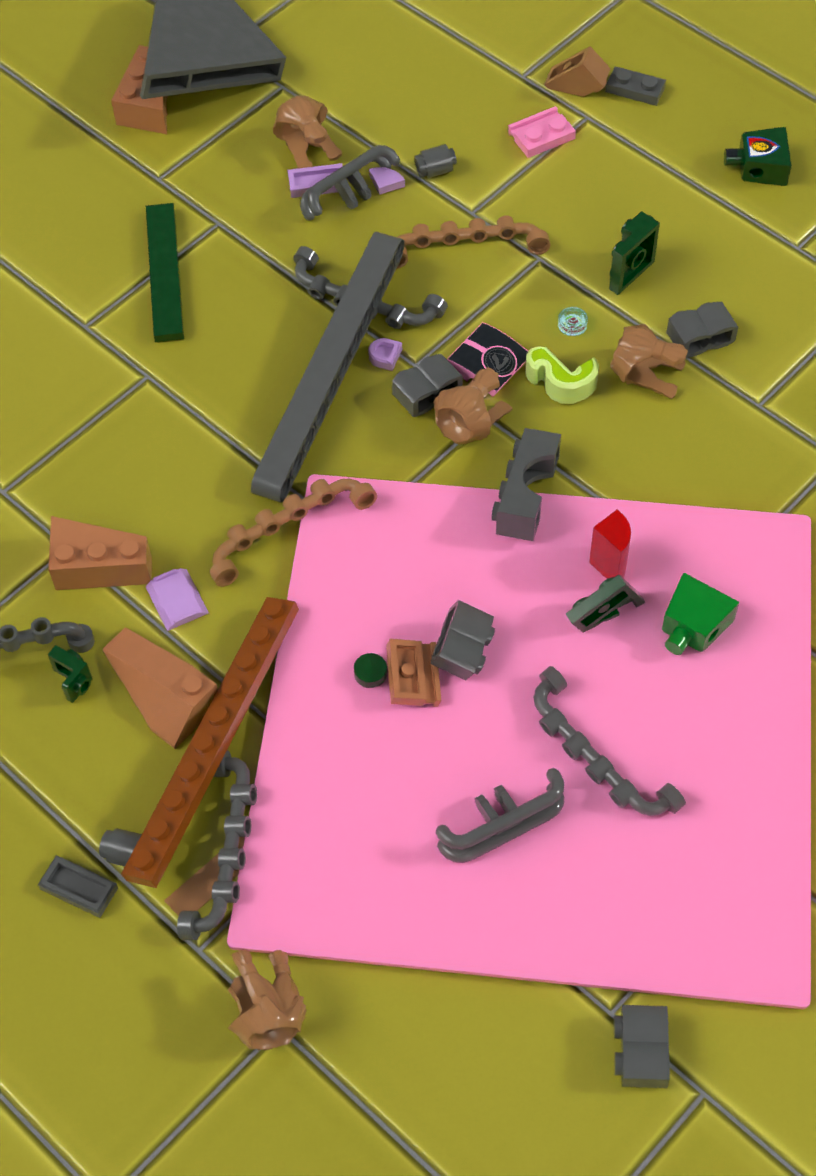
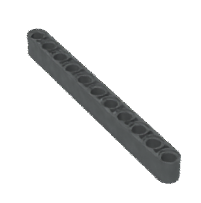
(327, 368)

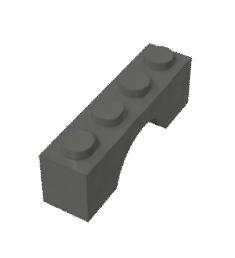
(519, 507)

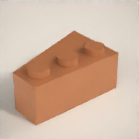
(130, 108)

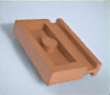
(411, 674)

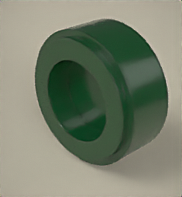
(370, 670)

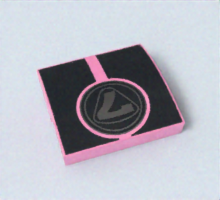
(490, 349)

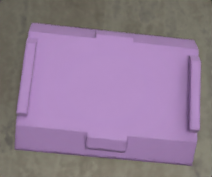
(176, 598)

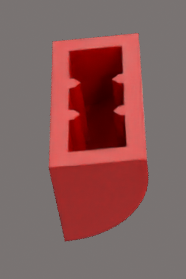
(611, 545)

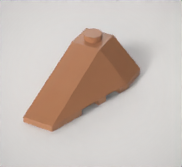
(162, 686)

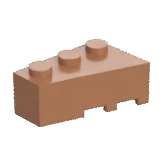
(96, 556)

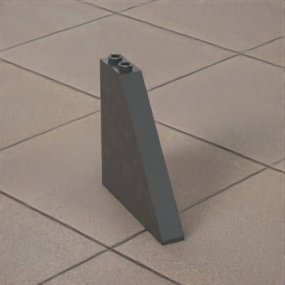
(206, 48)

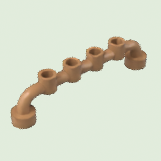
(506, 229)
(295, 509)

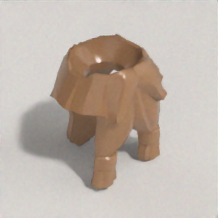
(300, 125)
(642, 351)
(462, 409)
(268, 1011)

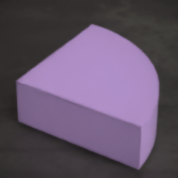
(386, 179)

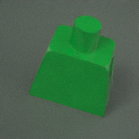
(696, 615)

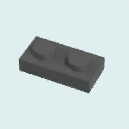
(635, 85)

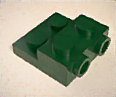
(634, 251)

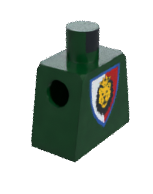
(762, 156)

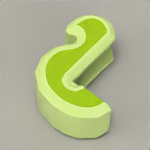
(559, 381)

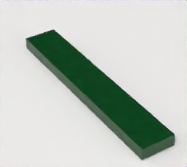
(164, 273)

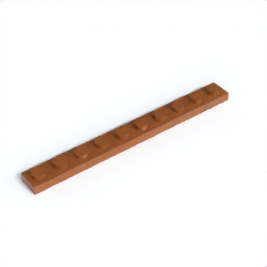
(209, 744)

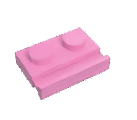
(541, 132)

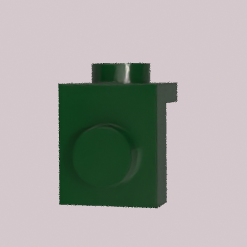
(74, 669)

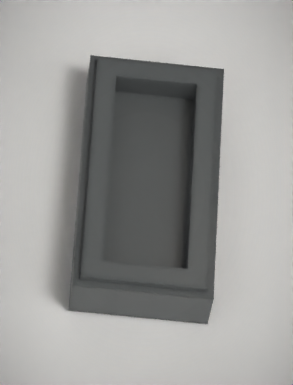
(78, 886)

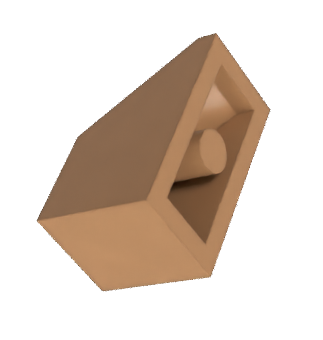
(579, 74)

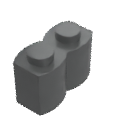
(702, 328)
(421, 384)
(463, 640)
(643, 1046)

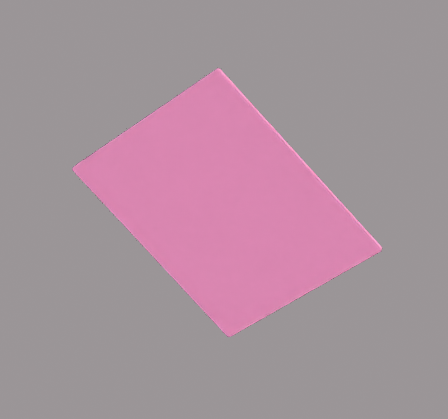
(600, 892)

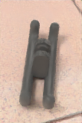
(380, 154)
(502, 828)

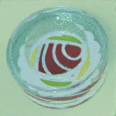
(572, 321)

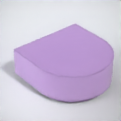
(384, 353)

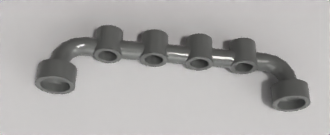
(306, 259)
(78, 635)
(600, 767)
(230, 856)

